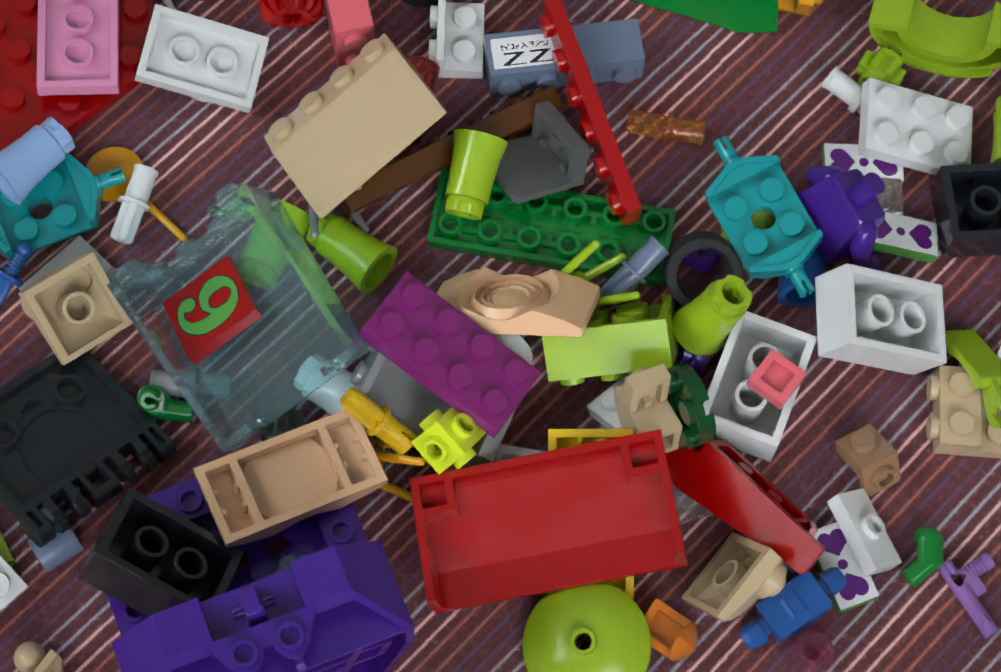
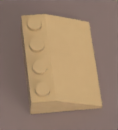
(353, 124)

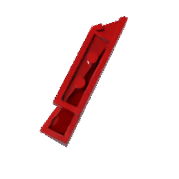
(746, 500)

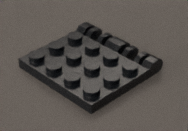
(61, 433)

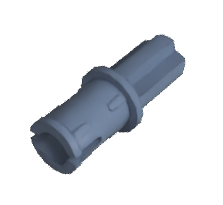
(635, 269)

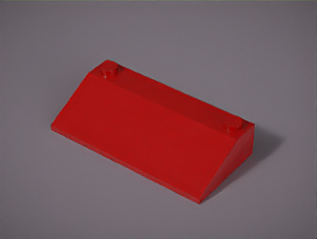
(547, 522)

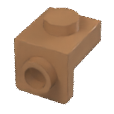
(870, 459)

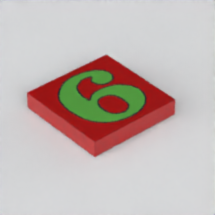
(212, 310)

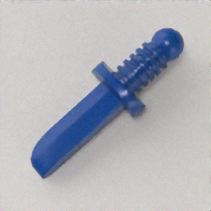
(9, 276)

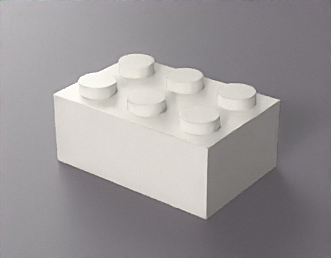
(880, 319)
(739, 412)

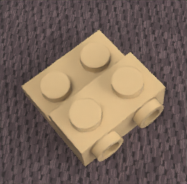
(959, 416)

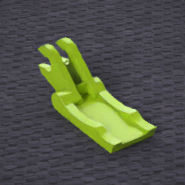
(982, 367)

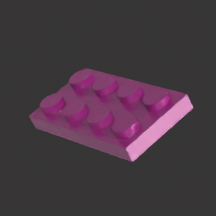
(449, 354)

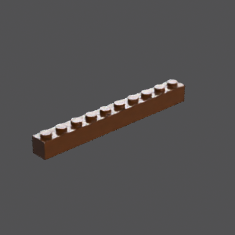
(438, 153)

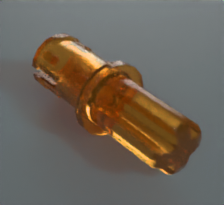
(666, 127)

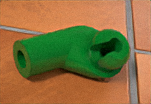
(162, 406)
(929, 556)

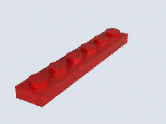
(594, 123)

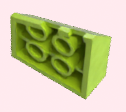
(615, 343)

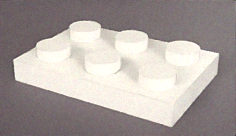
(202, 58)
(913, 128)

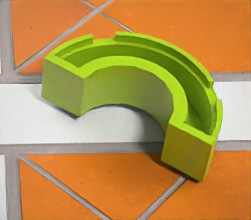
(936, 40)

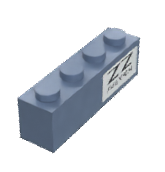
(525, 60)

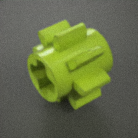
(882, 66)

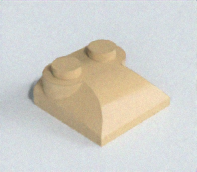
(74, 307)
(736, 578)

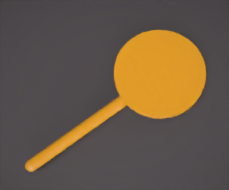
(112, 158)

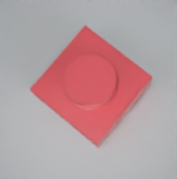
(776, 379)

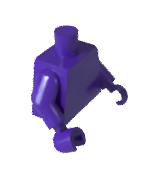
(846, 213)

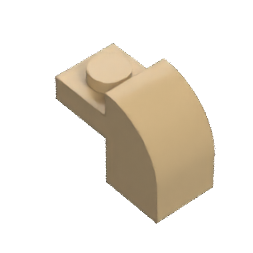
(645, 407)

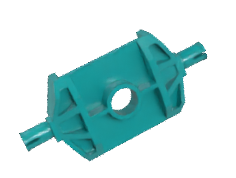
(755, 186)
(74, 203)

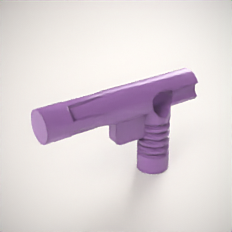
(971, 589)

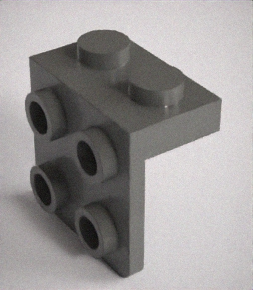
(546, 160)

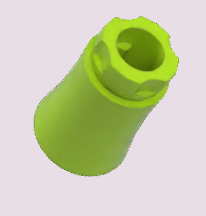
(472, 172)
(353, 251)
(711, 316)

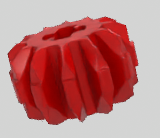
(290, 12)

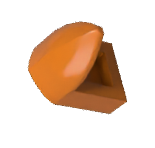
(671, 632)

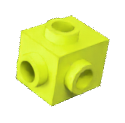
(447, 439)

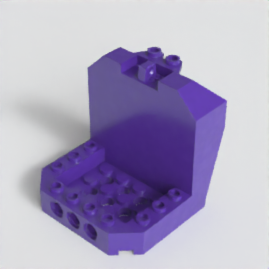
(320, 615)

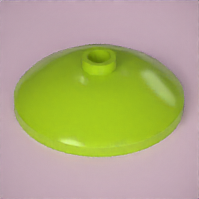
(600, 610)

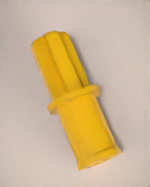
(377, 420)

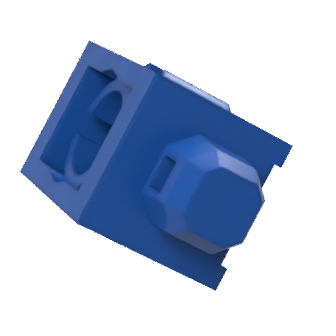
(793, 608)

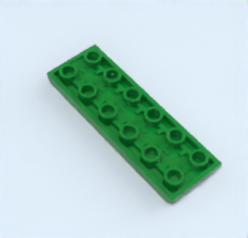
(549, 230)

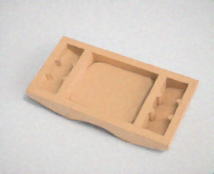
(523, 304)
(290, 478)

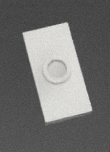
(864, 532)

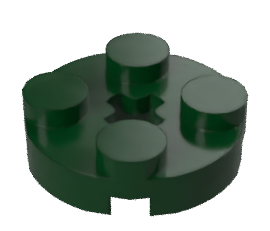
(686, 399)

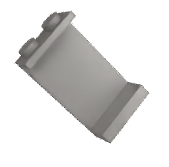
(412, 401)

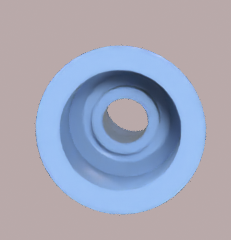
(32, 158)

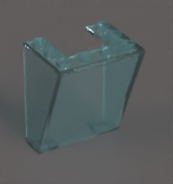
(276, 359)

